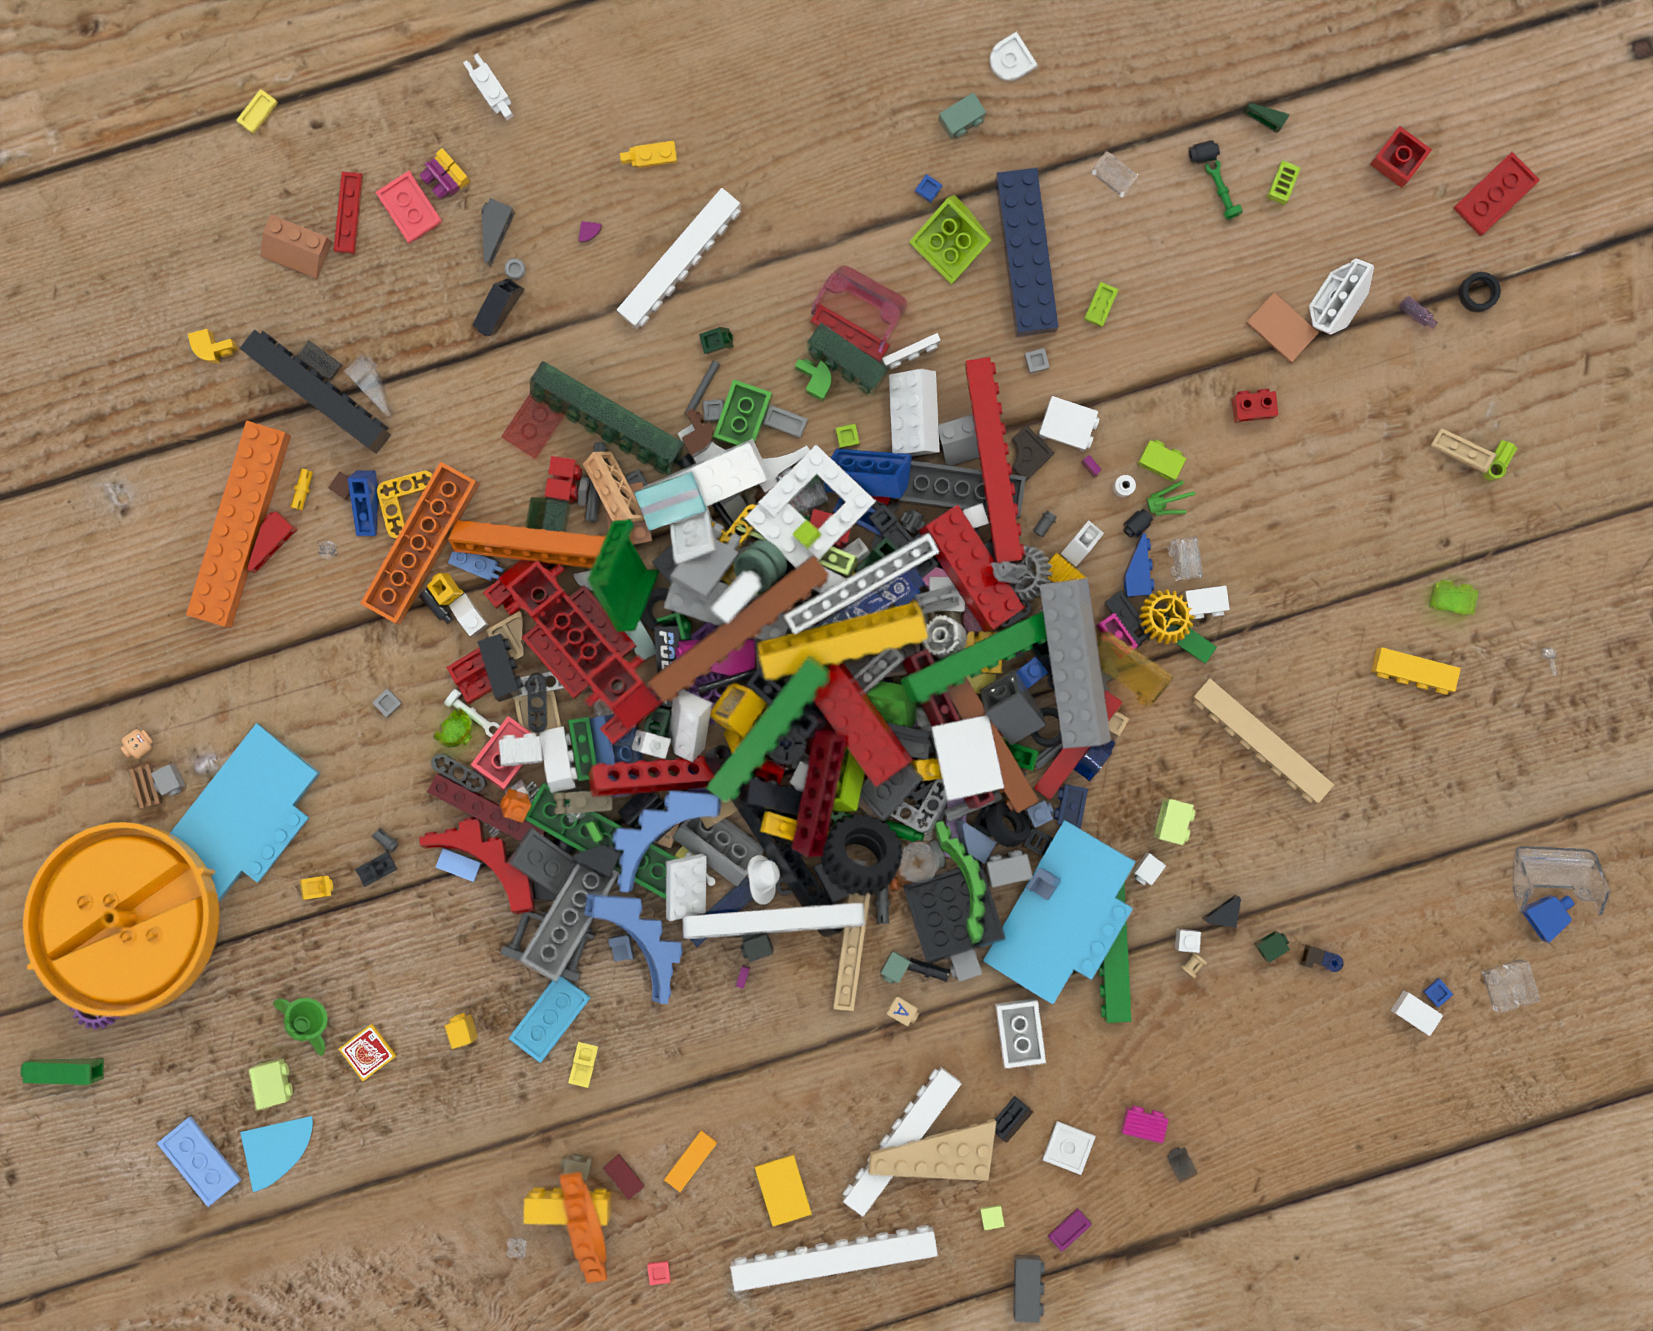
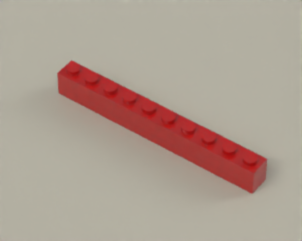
(993, 461)

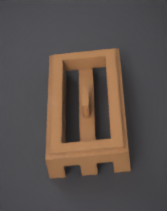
(133, 772)

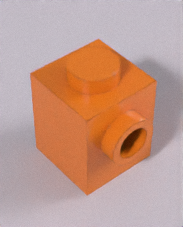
(515, 805)

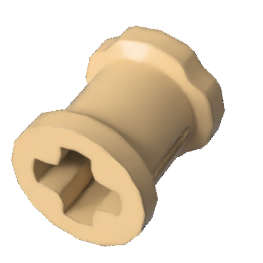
(1193, 965)

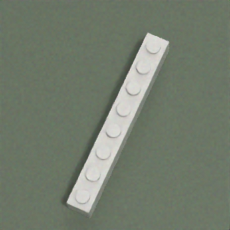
(679, 258)
(860, 583)
(911, 1127)

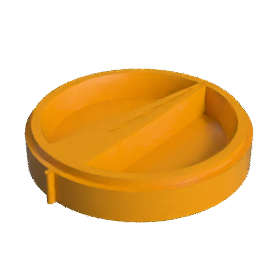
(121, 919)

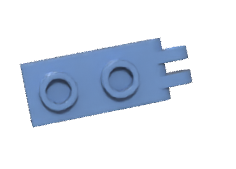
(476, 564)

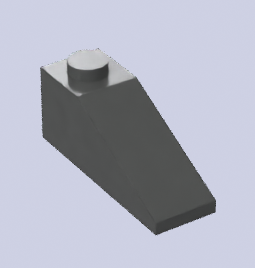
(495, 223)

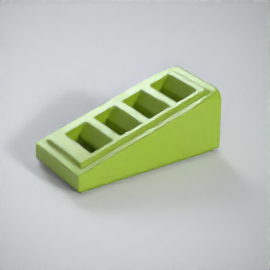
(1279, 197)

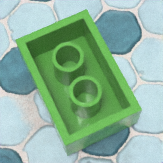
(742, 414)

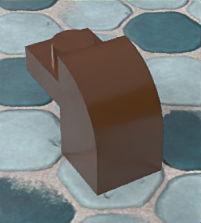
(701, 437)

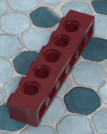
(819, 793)
(479, 807)

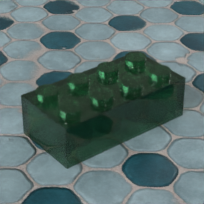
(846, 359)

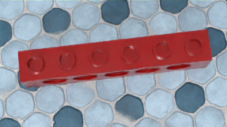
(644, 783)

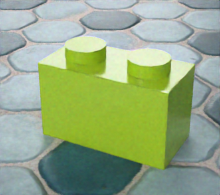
(1162, 460)

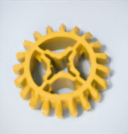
(1173, 602)

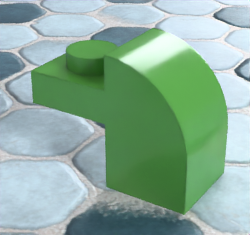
(820, 378)

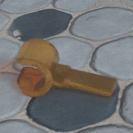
(897, 884)

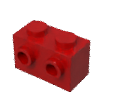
(1254, 406)

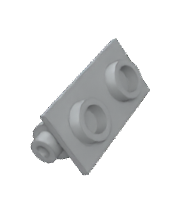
(1009, 572)
(937, 599)

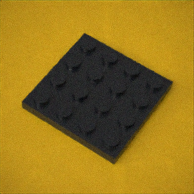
(941, 915)

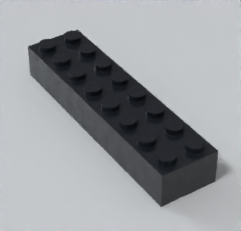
(311, 387)

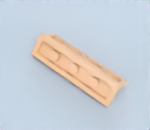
(609, 488)

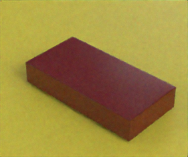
(623, 1176)

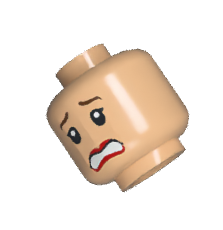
(136, 744)

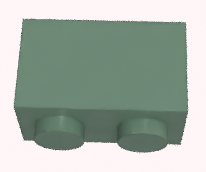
(962, 116)

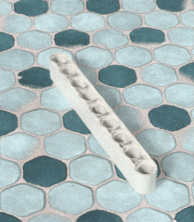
(773, 921)

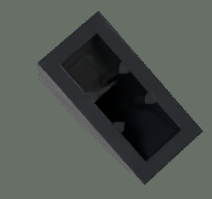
(497, 306)

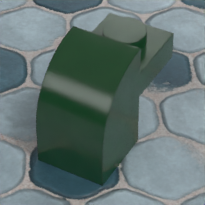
(883, 549)

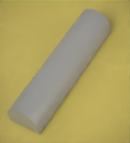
(879, 668)

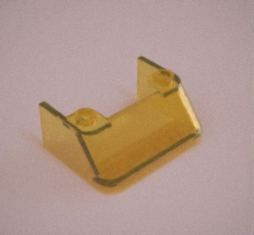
(1132, 668)

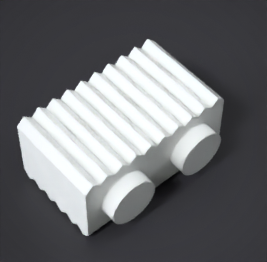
(520, 750)

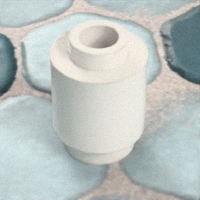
(1118, 488)

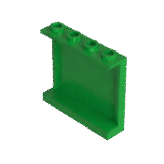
(621, 578)

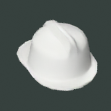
(762, 878)

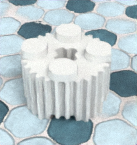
(944, 637)

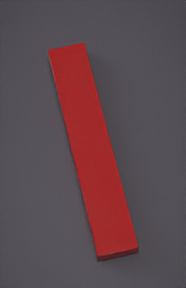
(1069, 757)

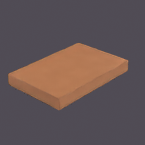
(1282, 327)

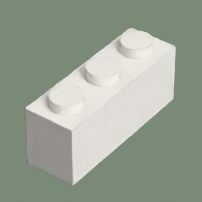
(558, 759)

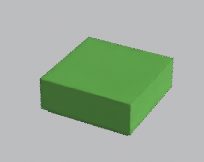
(594, 831)

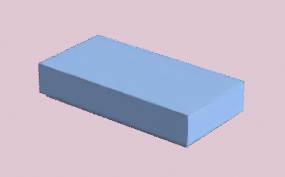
(458, 864)

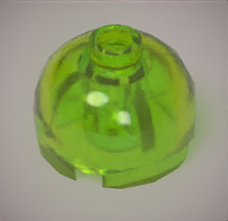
(455, 729)

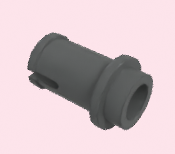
(1044, 523)
(385, 840)

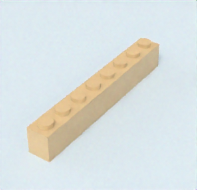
(1262, 741)

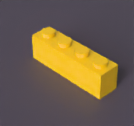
(1415, 669)

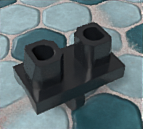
(376, 869)

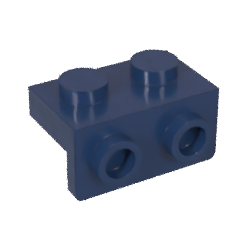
(1071, 805)

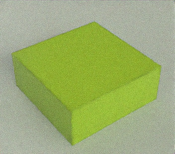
(847, 436)
(806, 534)

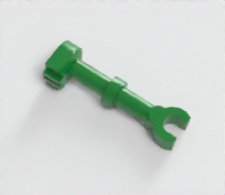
(1231, 211)

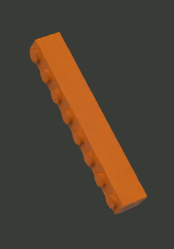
(525, 543)

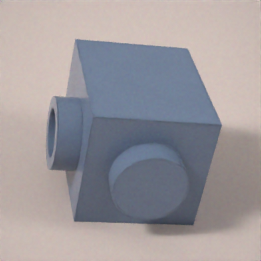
(1039, 813)

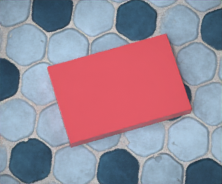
(409, 207)

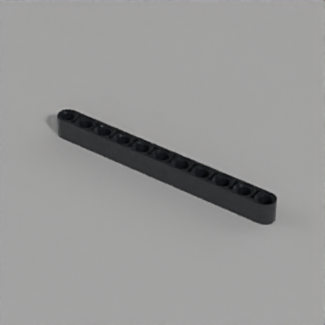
(778, 851)

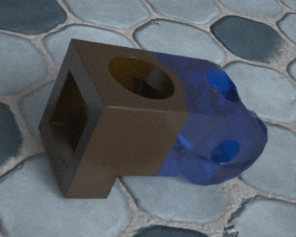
(1327, 959)

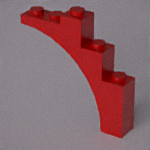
(493, 853)

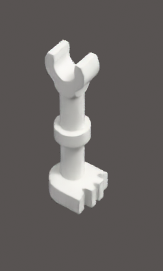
(453, 700)

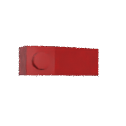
(271, 537)

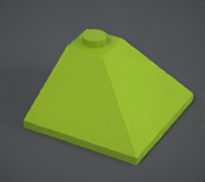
(951, 239)

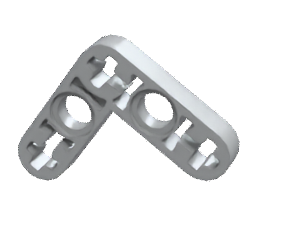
(917, 815)

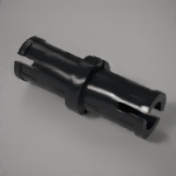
(929, 969)

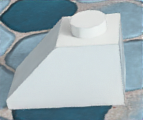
(1082, 543)
(468, 615)

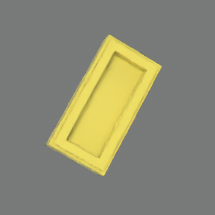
(257, 111)

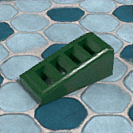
(1268, 117)

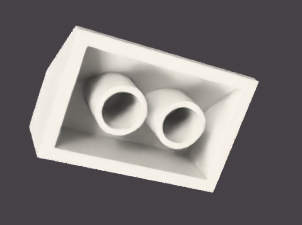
(689, 725)

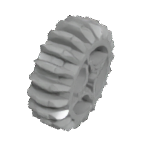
(1034, 559)

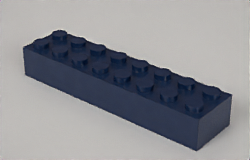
(1026, 252)

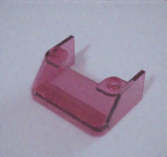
(846, 278)

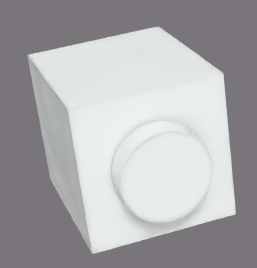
(1148, 869)
(1187, 940)

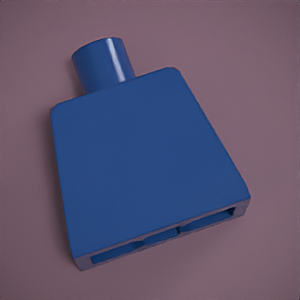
(1549, 916)

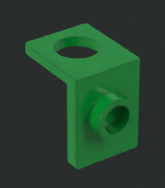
(683, 624)

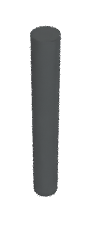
(703, 386)

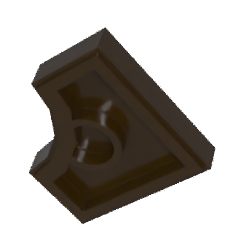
(1031, 452)

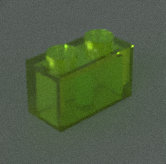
(1454, 598)

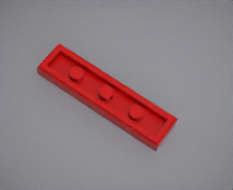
(348, 212)
(854, 334)

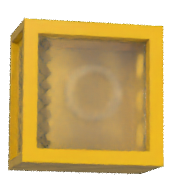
(737, 709)

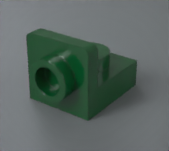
(716, 340)

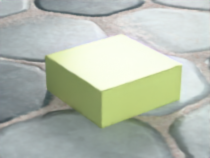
(992, 1217)

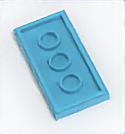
(549, 1018)

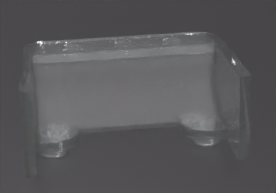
(1559, 869)

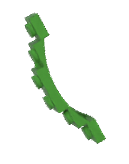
(970, 872)

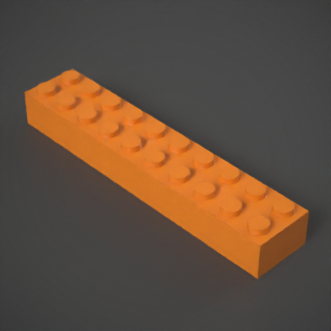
(238, 524)

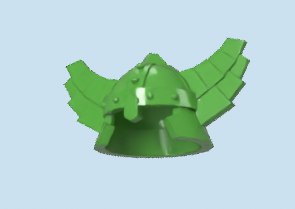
(304, 1021)

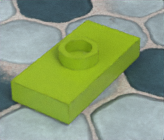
(1101, 304)

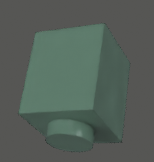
(894, 967)

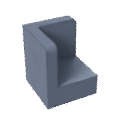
(1043, 883)
(621, 947)

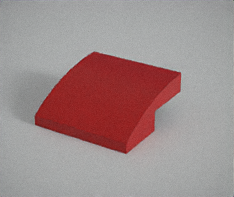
(471, 676)

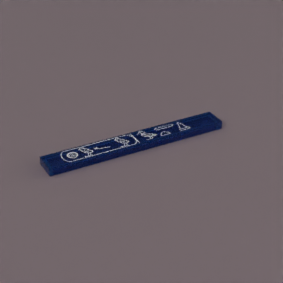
(880, 597)

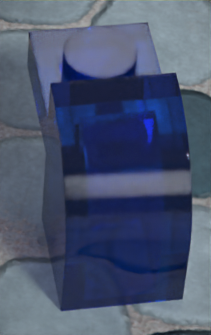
(1094, 759)

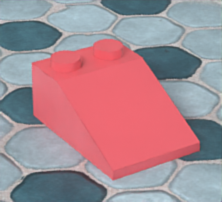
(489, 761)

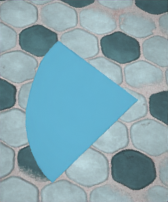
(275, 1150)

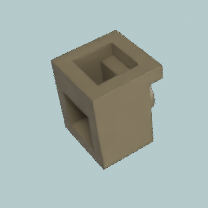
(577, 1163)

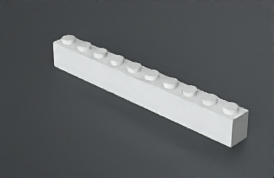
(833, 1258)

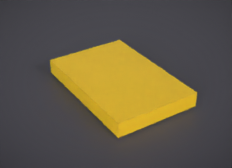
(783, 1190)

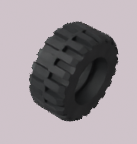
(854, 876)

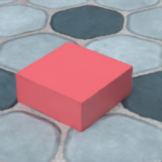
(659, 1272)

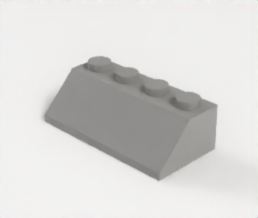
(723, 844)

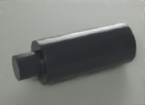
(440, 611)

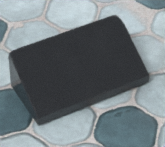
(1011, 1119)

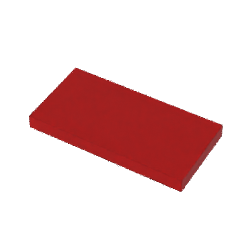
(1496, 194)

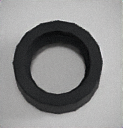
(1494, 287)
(1048, 711)

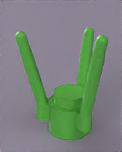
(1157, 504)

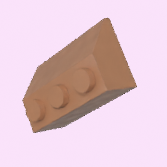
(294, 246)

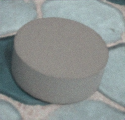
(515, 269)

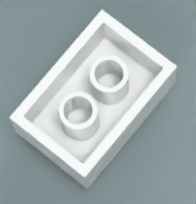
(1020, 1033)

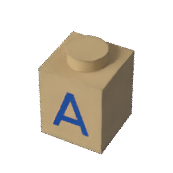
(902, 1010)

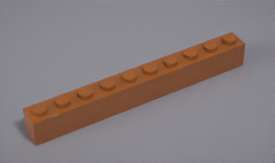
(743, 625)

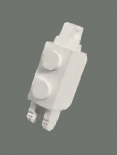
(489, 87)

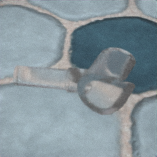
(1550, 653)

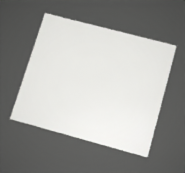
(967, 757)

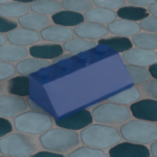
(875, 472)

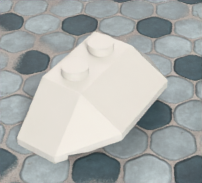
(1341, 296)

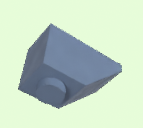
(975, 842)

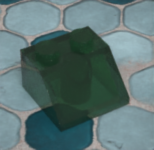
(548, 514)

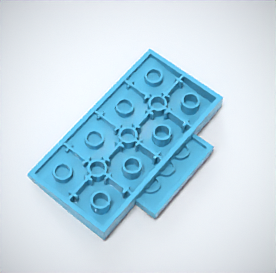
(248, 810)
(1071, 927)

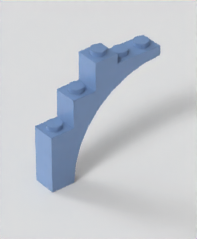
(636, 842)
(646, 932)

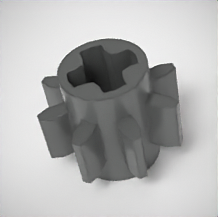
(912, 522)

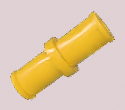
(301, 489)

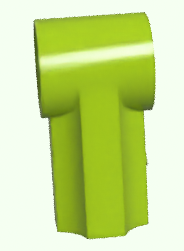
(1504, 454)

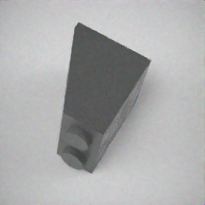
(1012, 707)

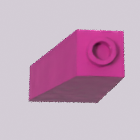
(736, 662)

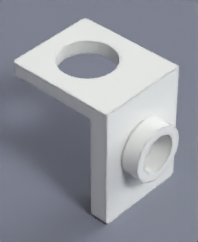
(651, 744)

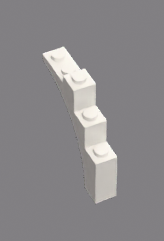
(774, 466)

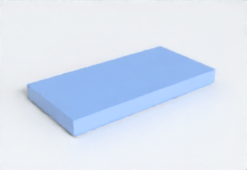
(199, 1161)

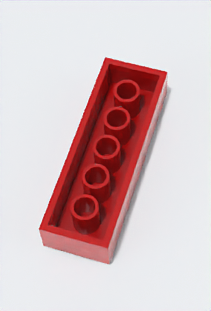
(970, 569)
(858, 719)

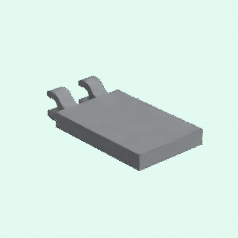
(705, 571)

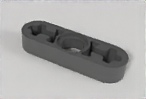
(469, 785)

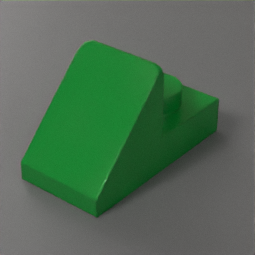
(1023, 755)

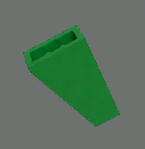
(63, 1071)

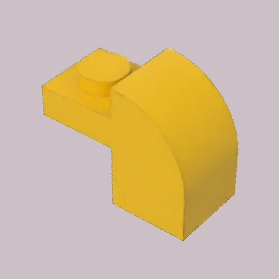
(204, 346)

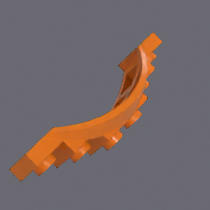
(584, 1227)

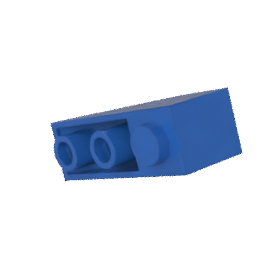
(1137, 575)

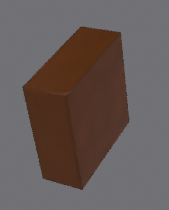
(340, 485)

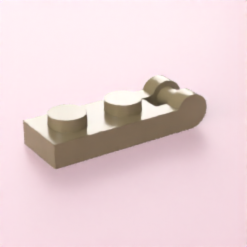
(582, 802)

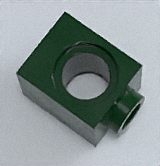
(1272, 946)

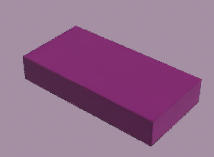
(1069, 1230)

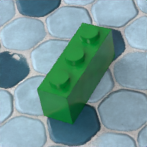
(582, 746)

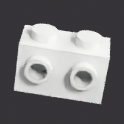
(1207, 601)

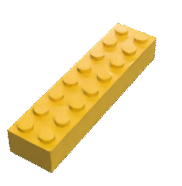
(843, 640)

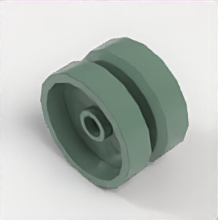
(764, 561)

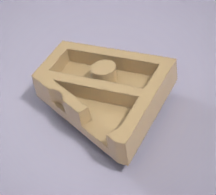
(513, 630)

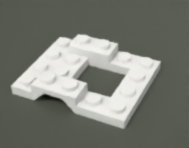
(778, 519)

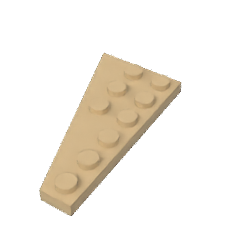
(945, 1155)

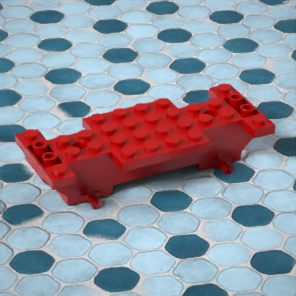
(578, 643)

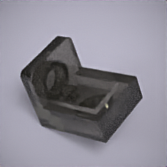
(1181, 1164)

